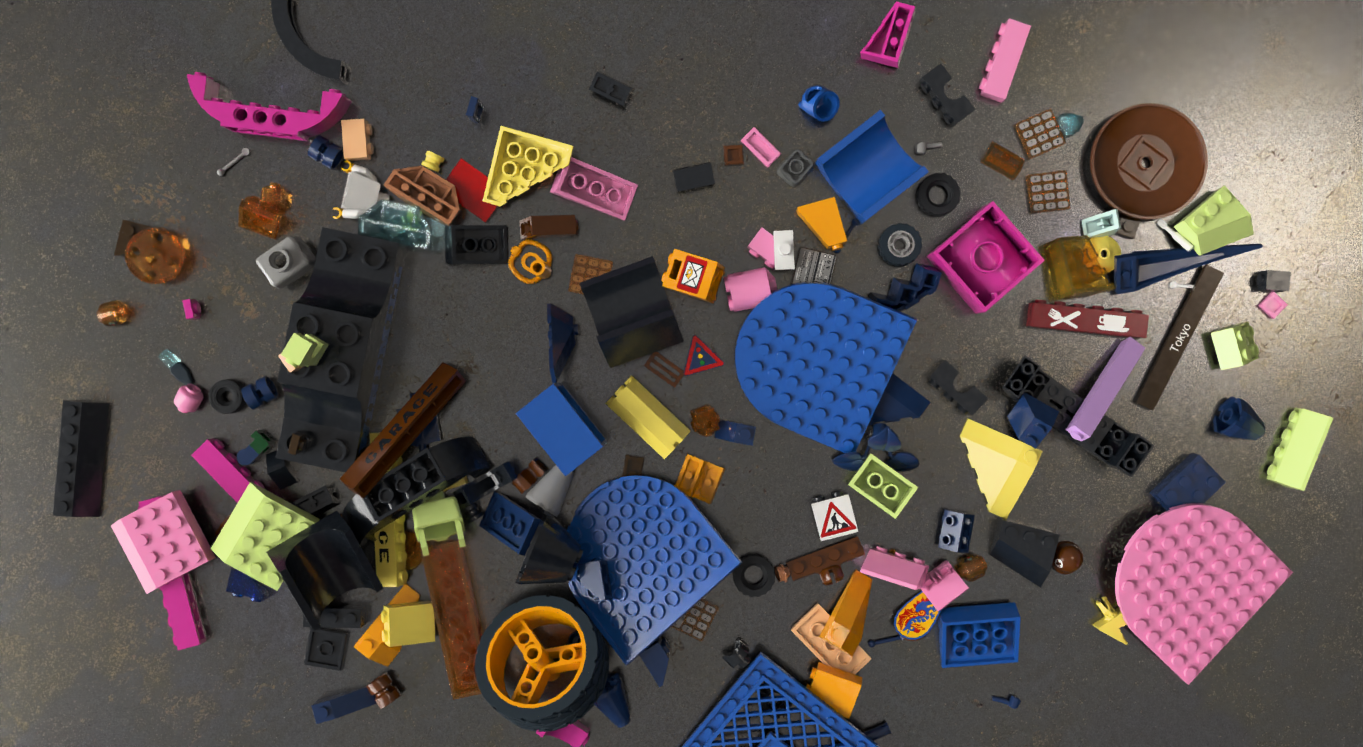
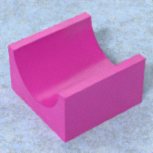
(985, 258)

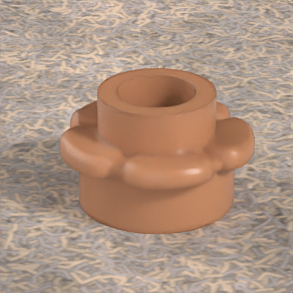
(782, 573)

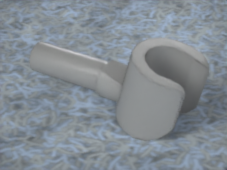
(920, 148)

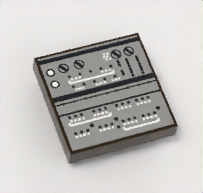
(814, 266)

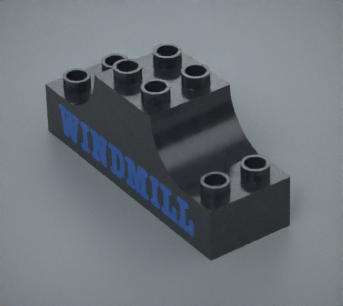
(352, 310)

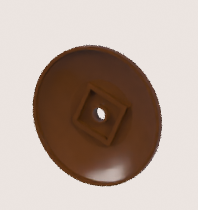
(1175, 156)

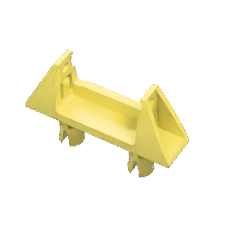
(1111, 621)

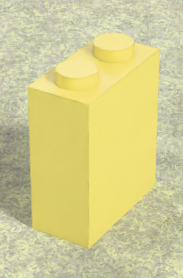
(408, 623)

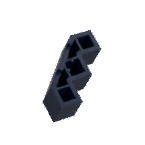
(907, 293)

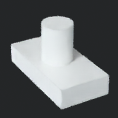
(783, 250)

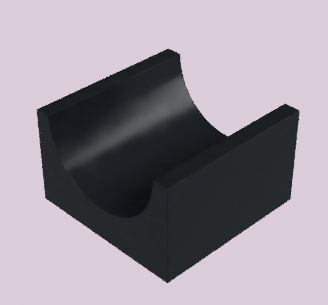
(631, 312)
(323, 565)

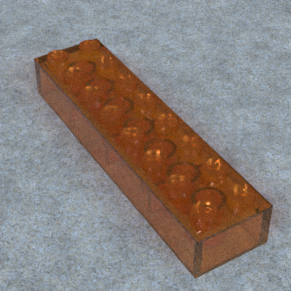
(454, 614)

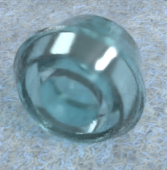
(1070, 123)

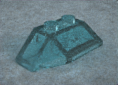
(396, 223)

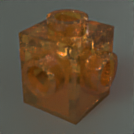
(705, 420)

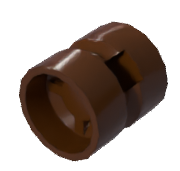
(383, 690)

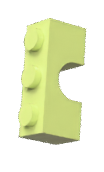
(304, 350)

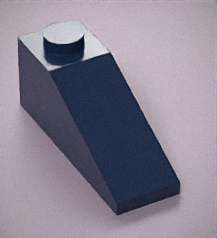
(342, 704)

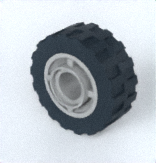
(911, 241)

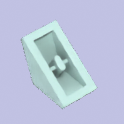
(1102, 224)

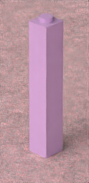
(1105, 389)

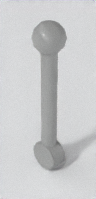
(245, 152)

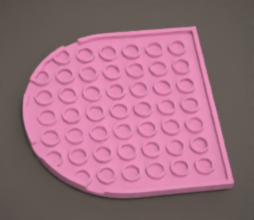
(1194, 583)

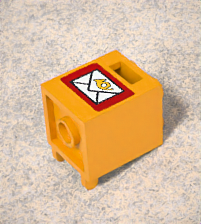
(693, 276)

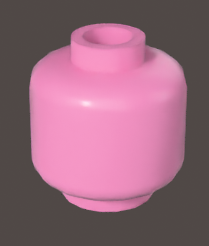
(188, 398)

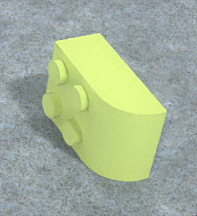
(883, 486)

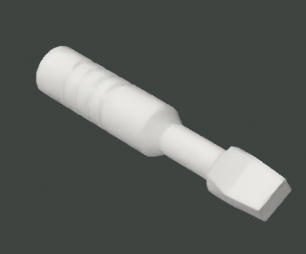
(1176, 236)

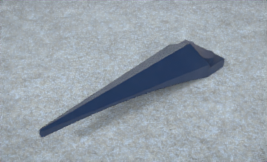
(1148, 267)

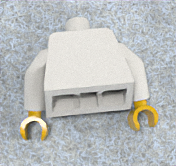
(360, 192)

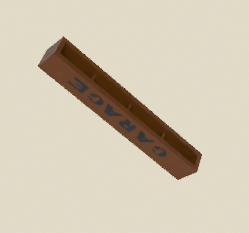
(402, 430)

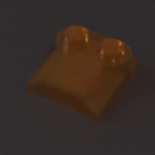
(258, 218)

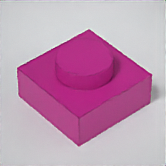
(192, 309)

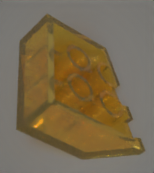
(1075, 268)

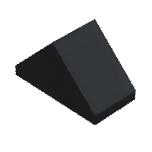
(280, 471)

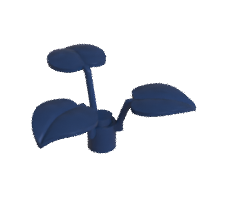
(882, 439)

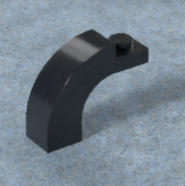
(485, 484)

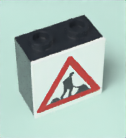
(833, 515)

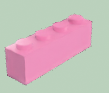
(1005, 60)

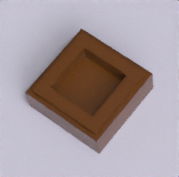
(733, 155)

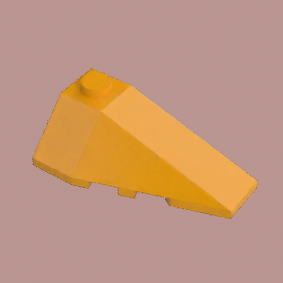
(847, 620)
(371, 642)

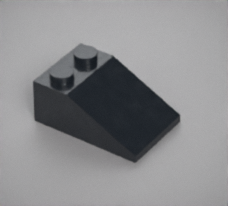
(476, 244)

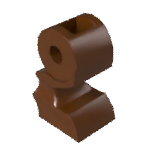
(529, 475)

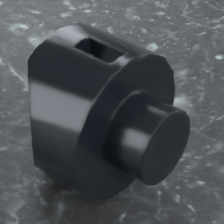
(738, 656)

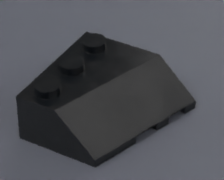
(1025, 549)

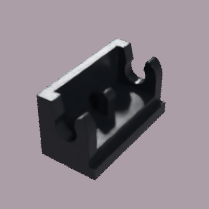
(611, 88)
(693, 176)
(317, 501)

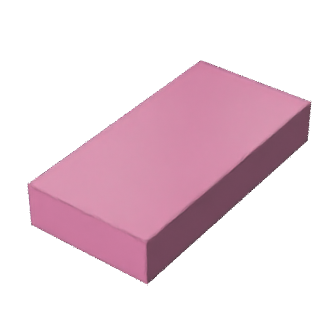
(760, 147)

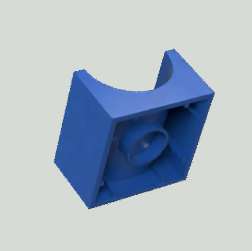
(869, 168)
(561, 428)

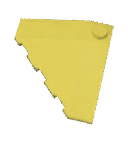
(521, 162)
(1000, 464)

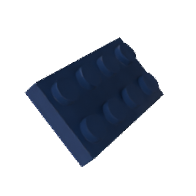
(509, 523)

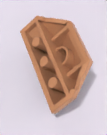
(427, 190)

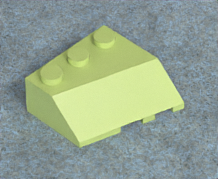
(1216, 222)

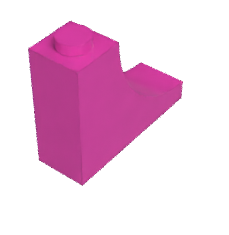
(573, 734)

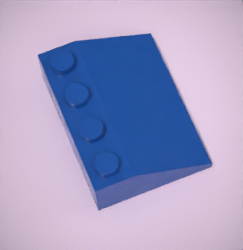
(979, 635)

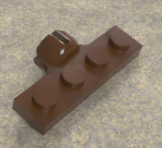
(826, 561)

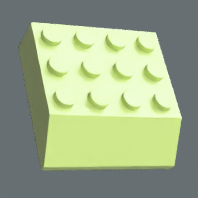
(254, 528)

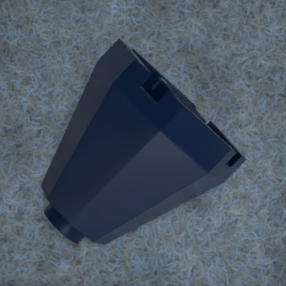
(1238, 420)

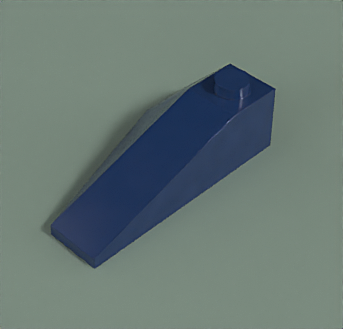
(561, 339)

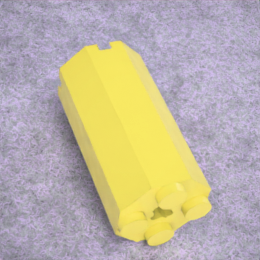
(648, 417)

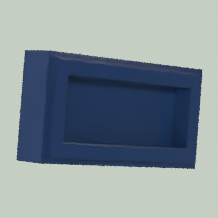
(475, 109)

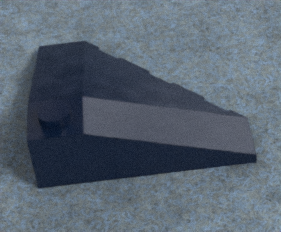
(899, 402)

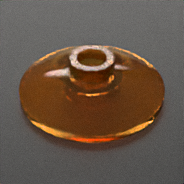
(412, 548)

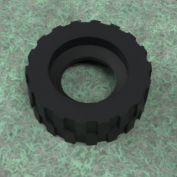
(938, 209)
(768, 575)

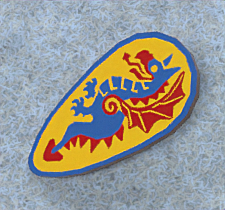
(916, 618)

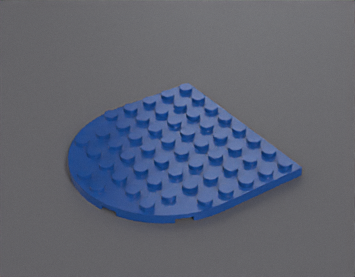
(820, 360)
(657, 557)

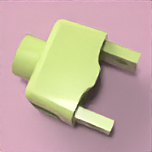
(438, 520)

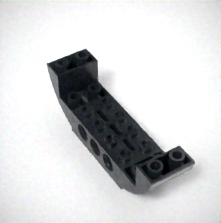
(1109, 440)
(412, 485)

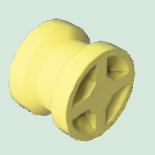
(432, 161)

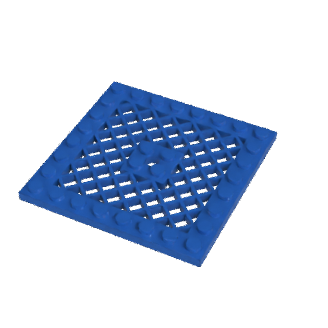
(791, 690)

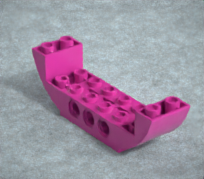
(271, 120)

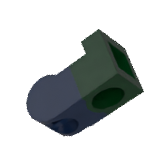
(255, 449)

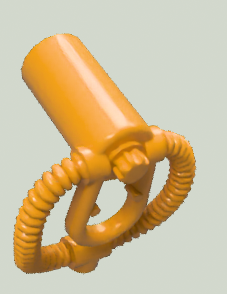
(538, 267)

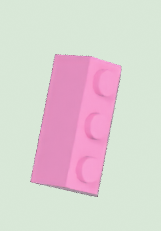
(895, 568)

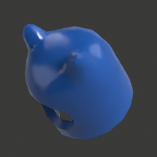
(820, 102)

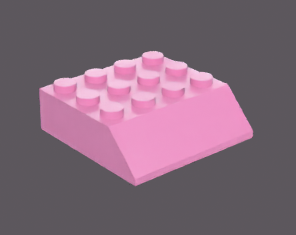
(163, 541)

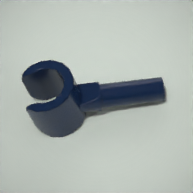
(1013, 702)

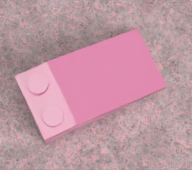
(594, 188)

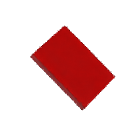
(470, 190)

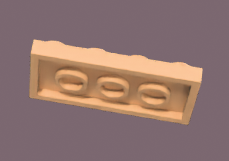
(808, 631)

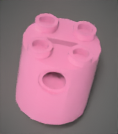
(748, 288)

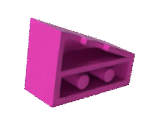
(890, 38)

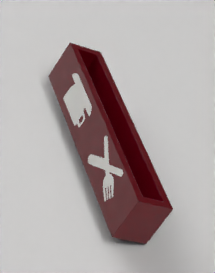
(1087, 320)

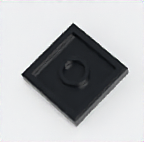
(326, 648)

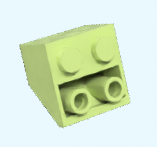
(1235, 345)

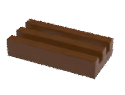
(651, 359)

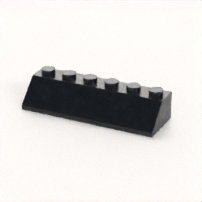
(81, 458)

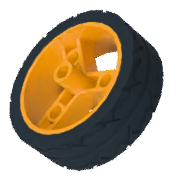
(516, 626)

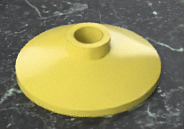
(1110, 246)

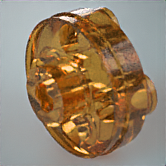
(163, 250)

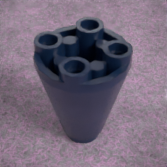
(614, 702)

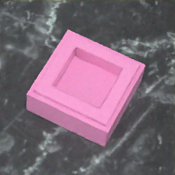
(1272, 305)

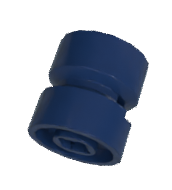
(324, 151)
(258, 393)

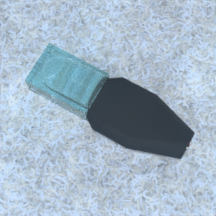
(176, 367)

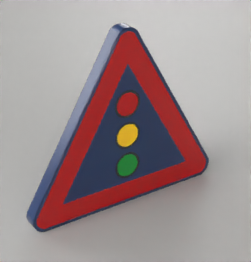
(700, 358)

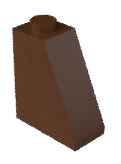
(548, 226)

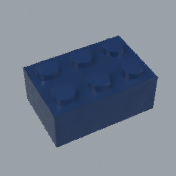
(1188, 483)

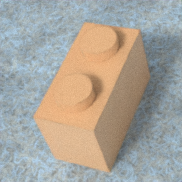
(357, 139)

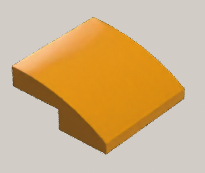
(699, 478)

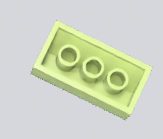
(1299, 448)

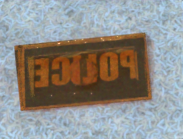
(1003, 161)

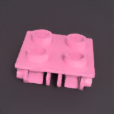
(943, 585)

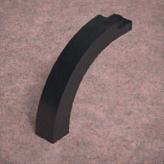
(286, 29)

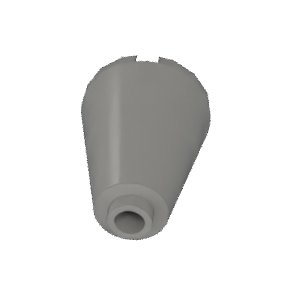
(551, 491)

